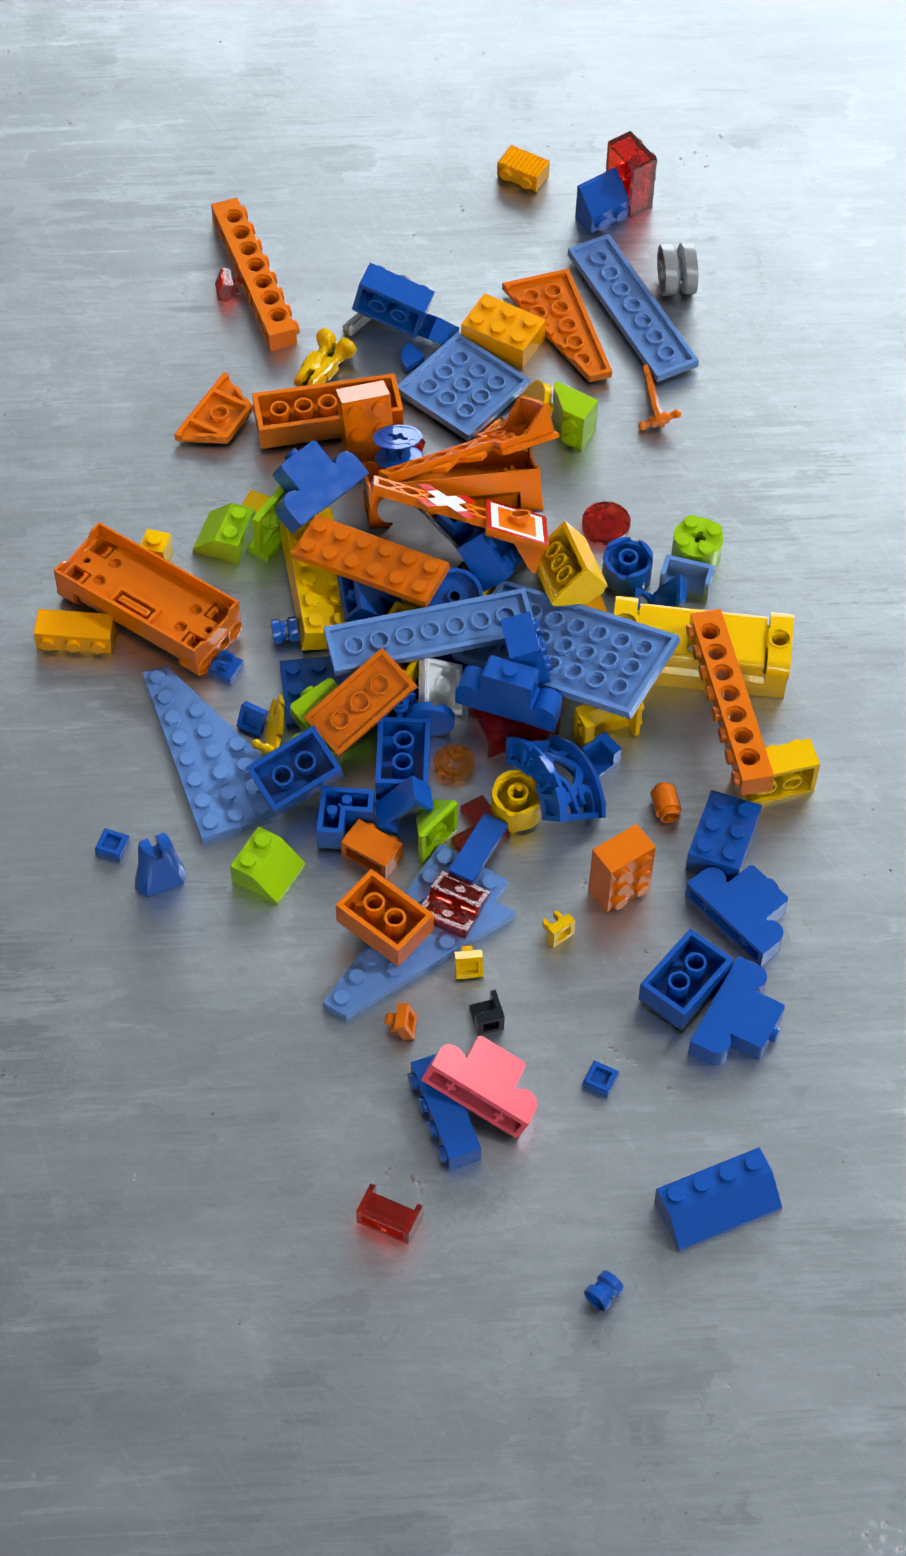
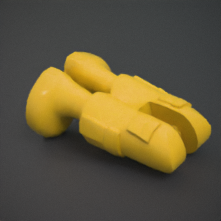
(319, 367)

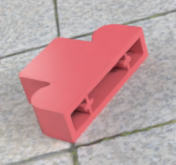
(484, 1083)

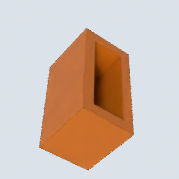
(372, 848)

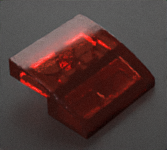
(455, 903)

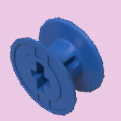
(396, 441)

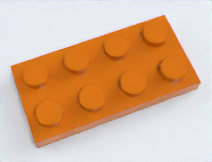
(360, 702)

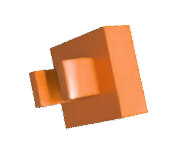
(402, 1021)

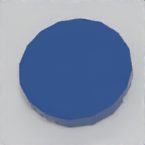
(441, 717)

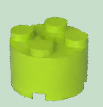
(698, 540)

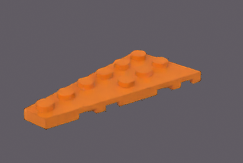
(567, 321)

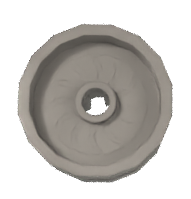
(677, 269)

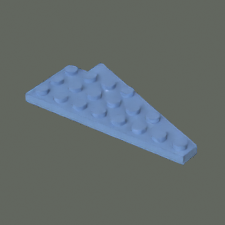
(376, 977)

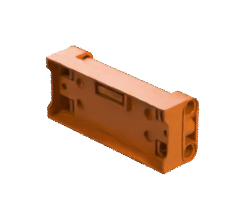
(501, 478)
(150, 597)

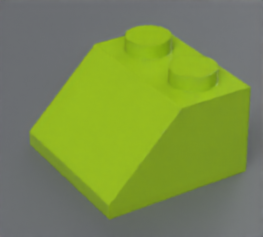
(574, 415)
(226, 533)
(266, 866)

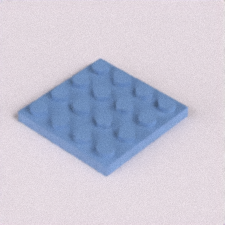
(463, 386)

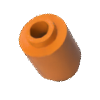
(666, 802)

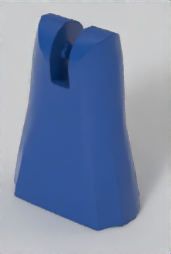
(158, 866)

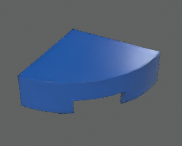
(411, 357)

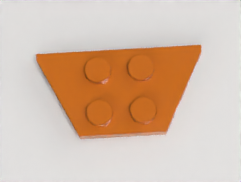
(216, 415)

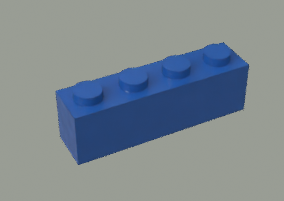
(446, 1121)

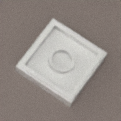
(438, 683)

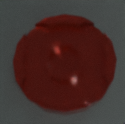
(605, 522)

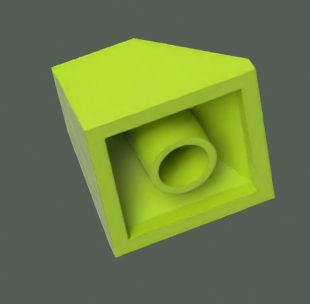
(435, 827)

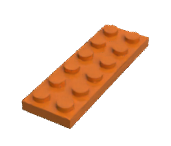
(371, 560)

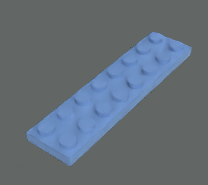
(633, 307)
(424, 631)

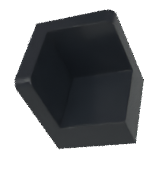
(488, 1015)

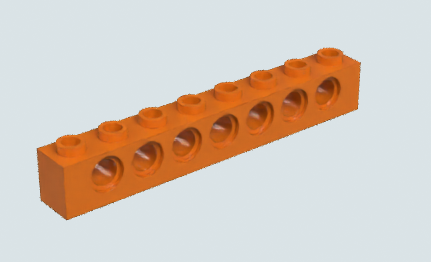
(257, 279)
(730, 702)

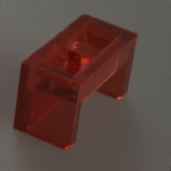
(388, 1216)

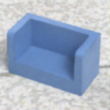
(697, 576)

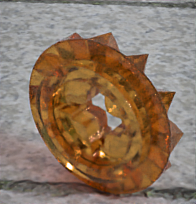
(457, 753)

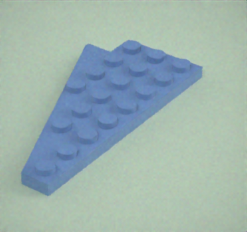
(207, 759)

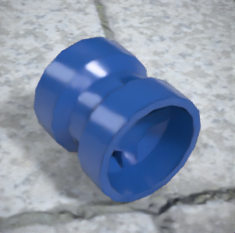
(279, 632)
(604, 1290)

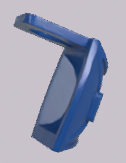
(670, 594)

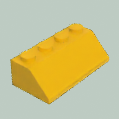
(570, 569)

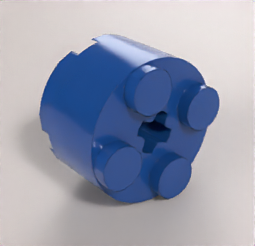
(627, 565)

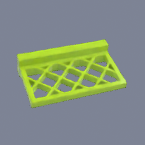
(267, 528)

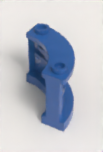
(553, 790)

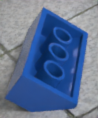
(718, 1199)

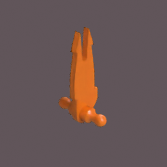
(660, 418)

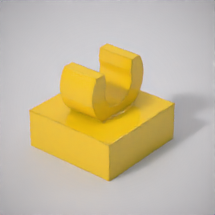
(560, 930)
(468, 963)

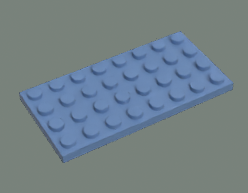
(591, 652)

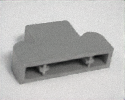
(418, 531)

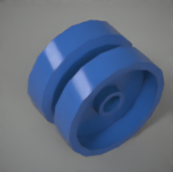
(458, 585)

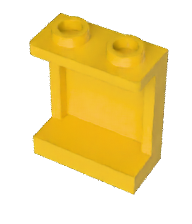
(592, 722)

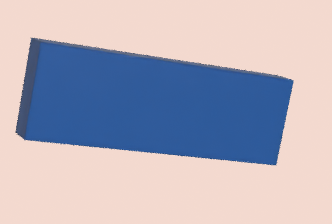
(478, 848)

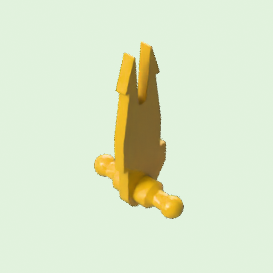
(274, 728)

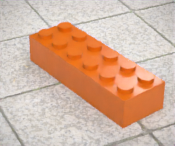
(310, 411)

